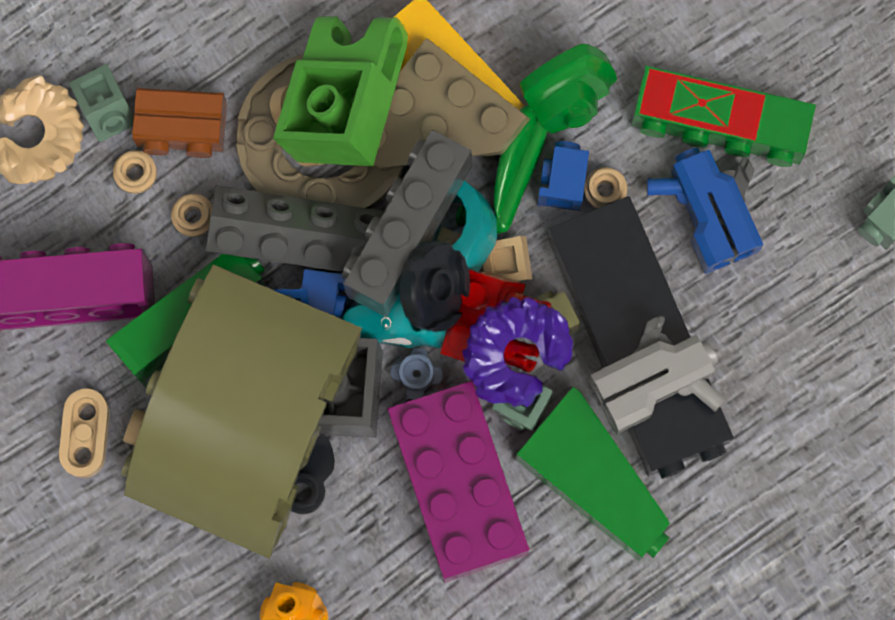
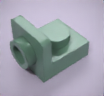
(102, 103)

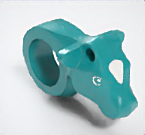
(474, 244)

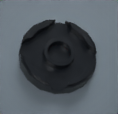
(433, 286)

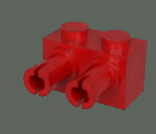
(485, 291)

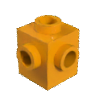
(293, 603)

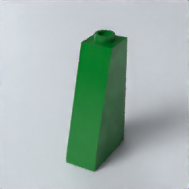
(150, 336)
(591, 474)

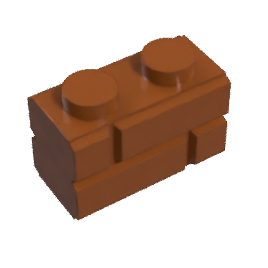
(179, 121)

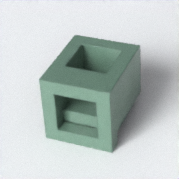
(880, 224)
(524, 416)

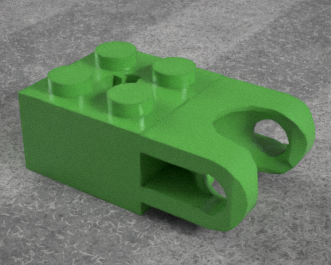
(342, 93)

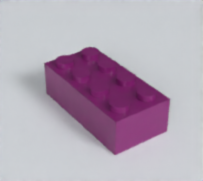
(75, 287)
(458, 481)

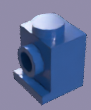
(564, 176)
(324, 291)

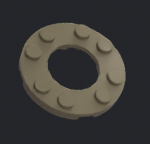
(271, 172)

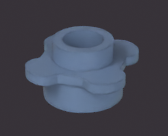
(416, 361)

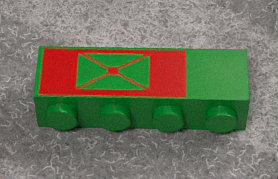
(723, 116)

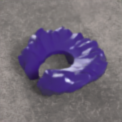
(493, 332)

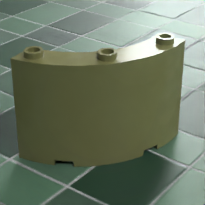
(238, 409)

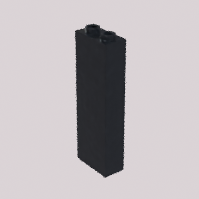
(616, 293)

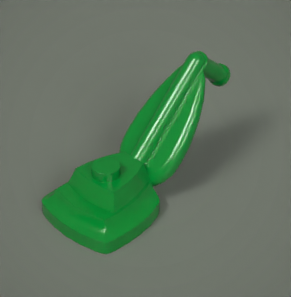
(558, 97)

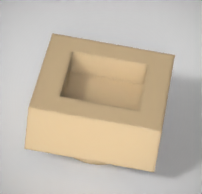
(510, 259)

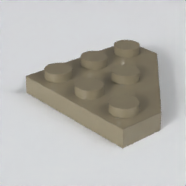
(449, 99)

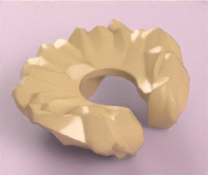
(61, 136)

